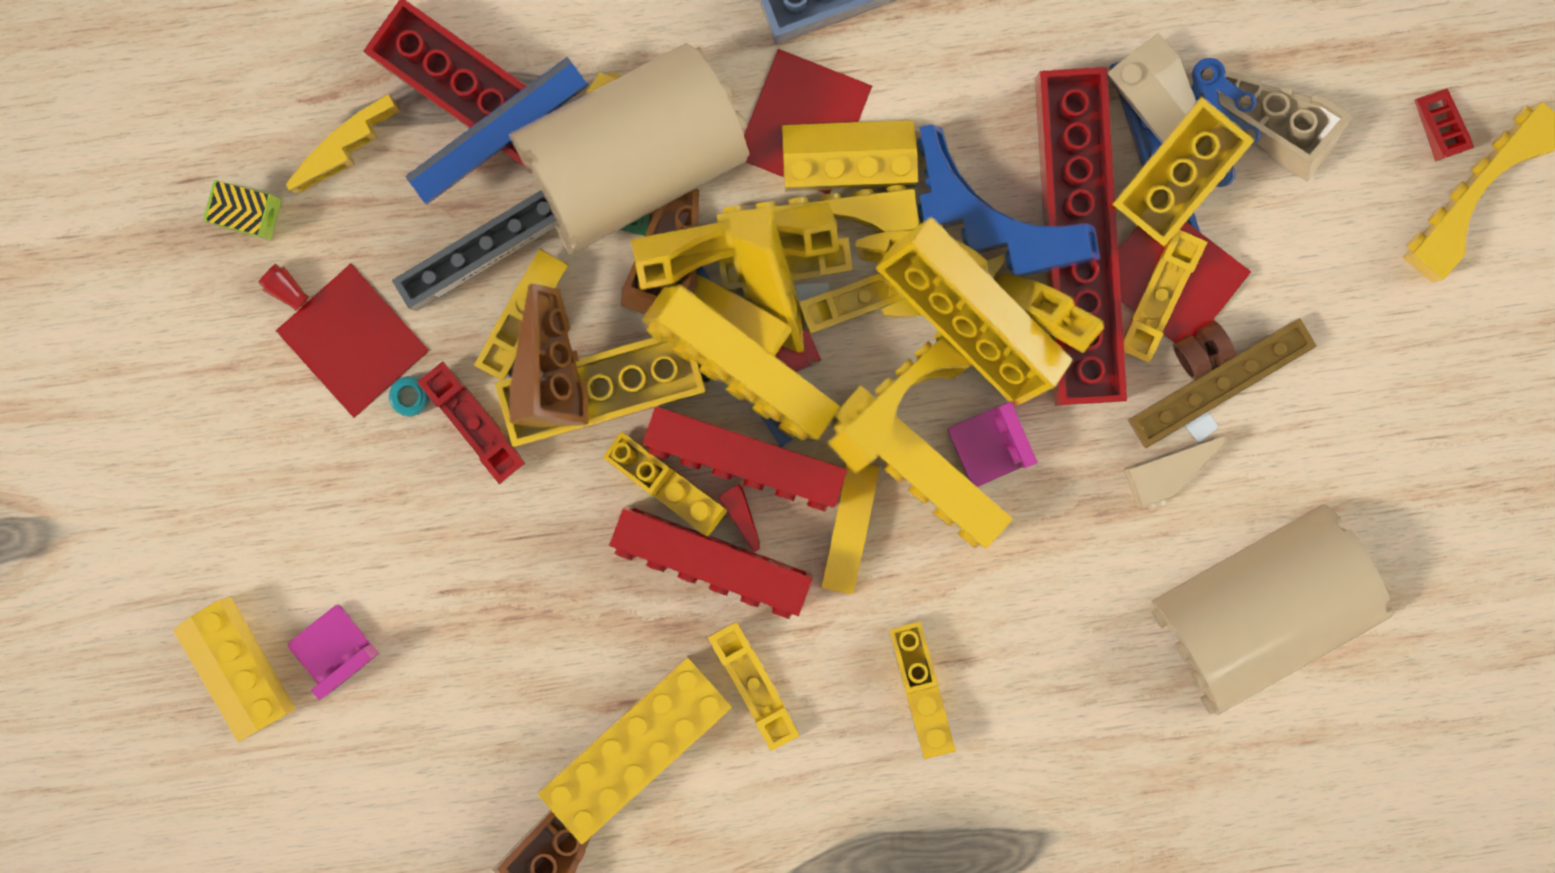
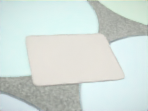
(808, 291)
(1202, 426)

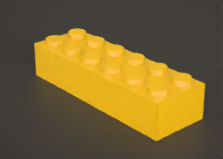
(974, 313)
(739, 363)
(619, 385)
(935, 481)
(634, 750)

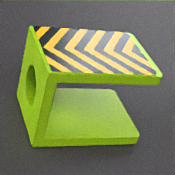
(242, 209)

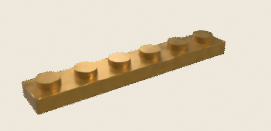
(1222, 383)

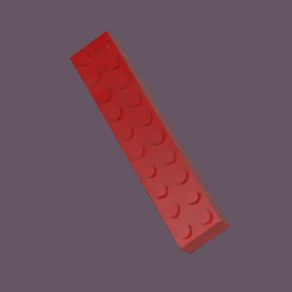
(1078, 191)

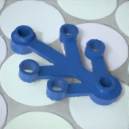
(1210, 90)

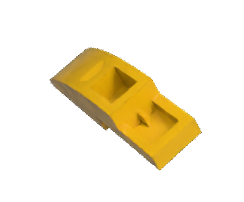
(1052, 310)
(502, 342)
(665, 484)
(922, 690)

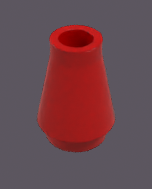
(282, 286)

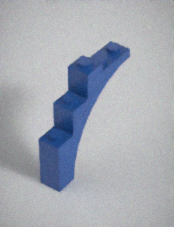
(954, 202)

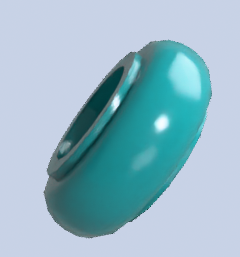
(395, 400)

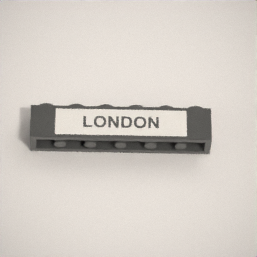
(476, 252)

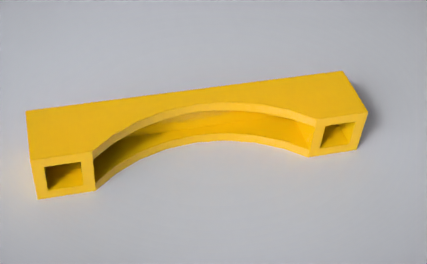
(881, 211)
(1444, 241)
(671, 255)
(872, 430)

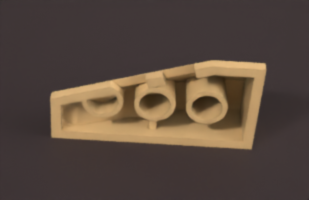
(1154, 86)
(1292, 126)

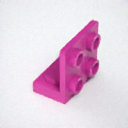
(992, 444)
(332, 650)

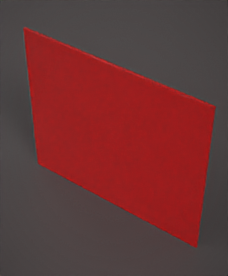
(799, 95)
(1205, 292)
(352, 340)

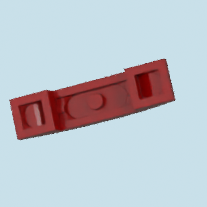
(472, 422)

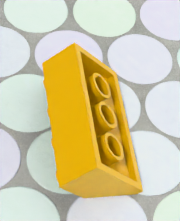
(849, 155)
(1183, 171)
(765, 269)
(234, 668)

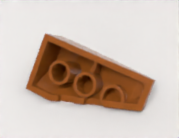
(671, 217)
(545, 373)
(544, 849)

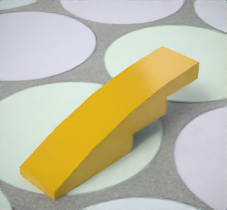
(334, 152)
(749, 319)

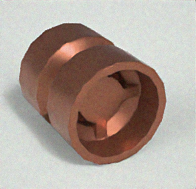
(1195, 357)

